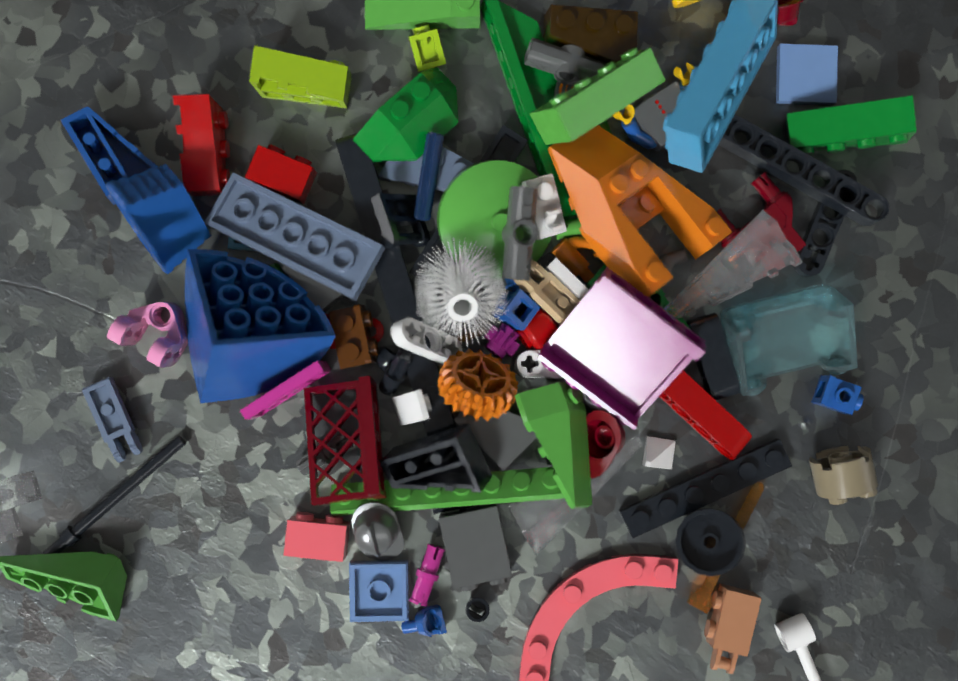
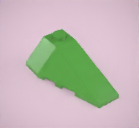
(417, 13)
(560, 424)
(83, 577)

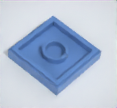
(806, 74)
(379, 590)

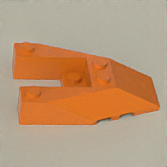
(620, 192)

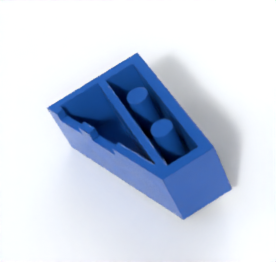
(104, 149)

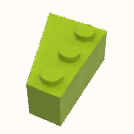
(299, 78)

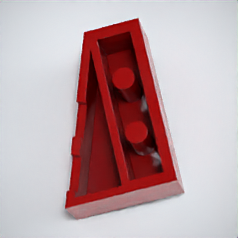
(203, 144)

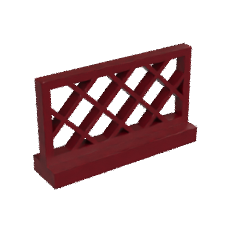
(370, 441)

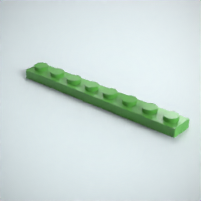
(503, 487)

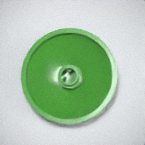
(477, 210)

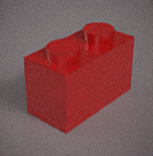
(281, 173)

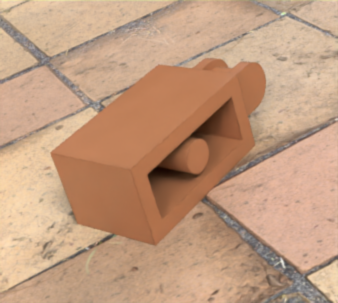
(731, 625)

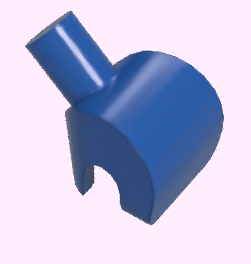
(427, 622)

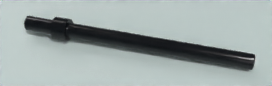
(72, 535)

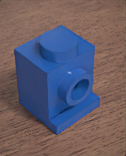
(518, 302)
(828, 394)

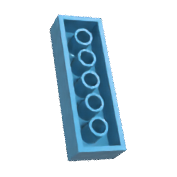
(720, 82)

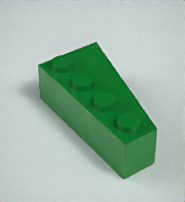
(852, 125)

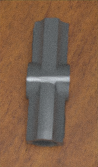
(565, 62)
(522, 214)

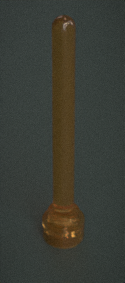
(702, 597)

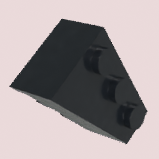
(440, 461)

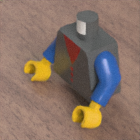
(646, 120)

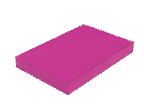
(286, 390)

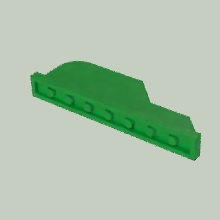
(527, 85)

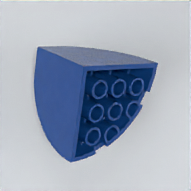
(247, 326)

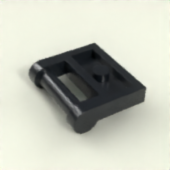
(395, 211)

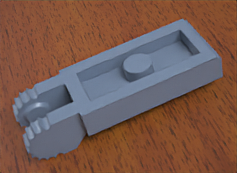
(112, 417)

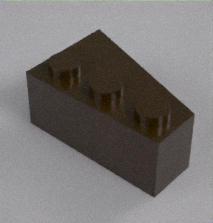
(598, 31)

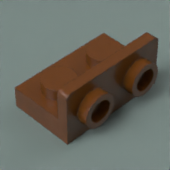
(353, 336)

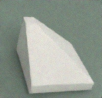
(658, 452)

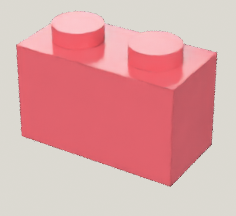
(317, 537)

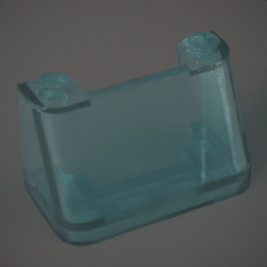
(790, 335)

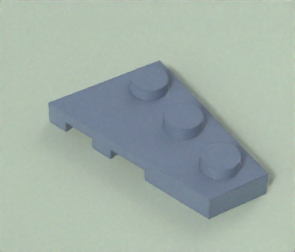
(409, 171)

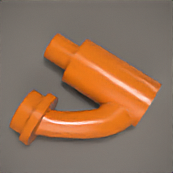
(572, 259)

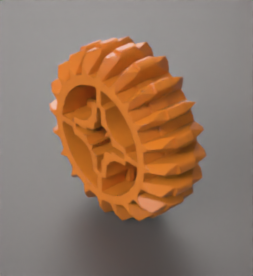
(477, 384)

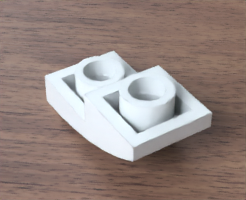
(412, 407)

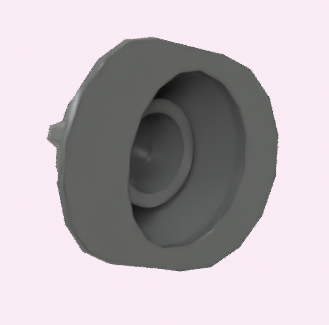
(377, 531)

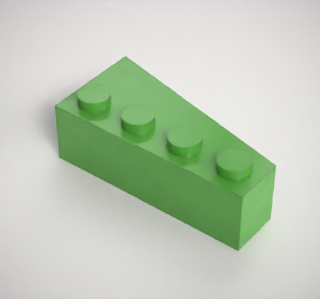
(598, 97)

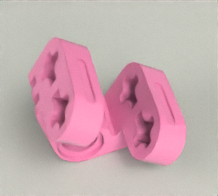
(165, 351)

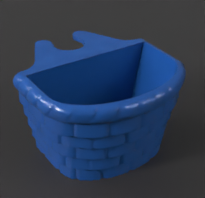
(160, 214)

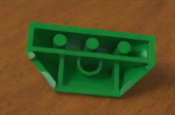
(401, 124)

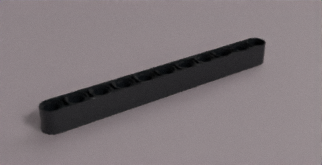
(393, 278)

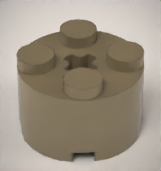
(844, 474)

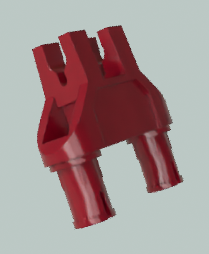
(778, 206)

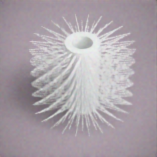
(460, 292)

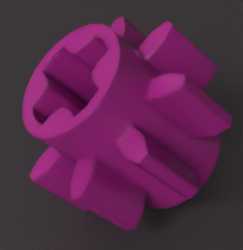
(502, 341)

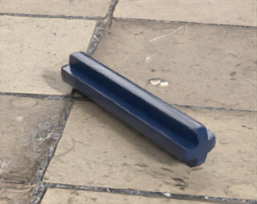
(428, 176)

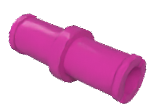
(427, 575)

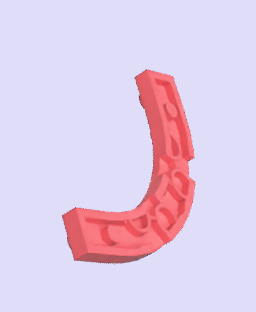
(578, 590)

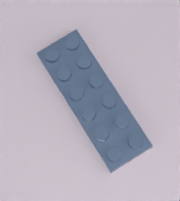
(295, 236)

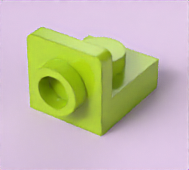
(426, 48)

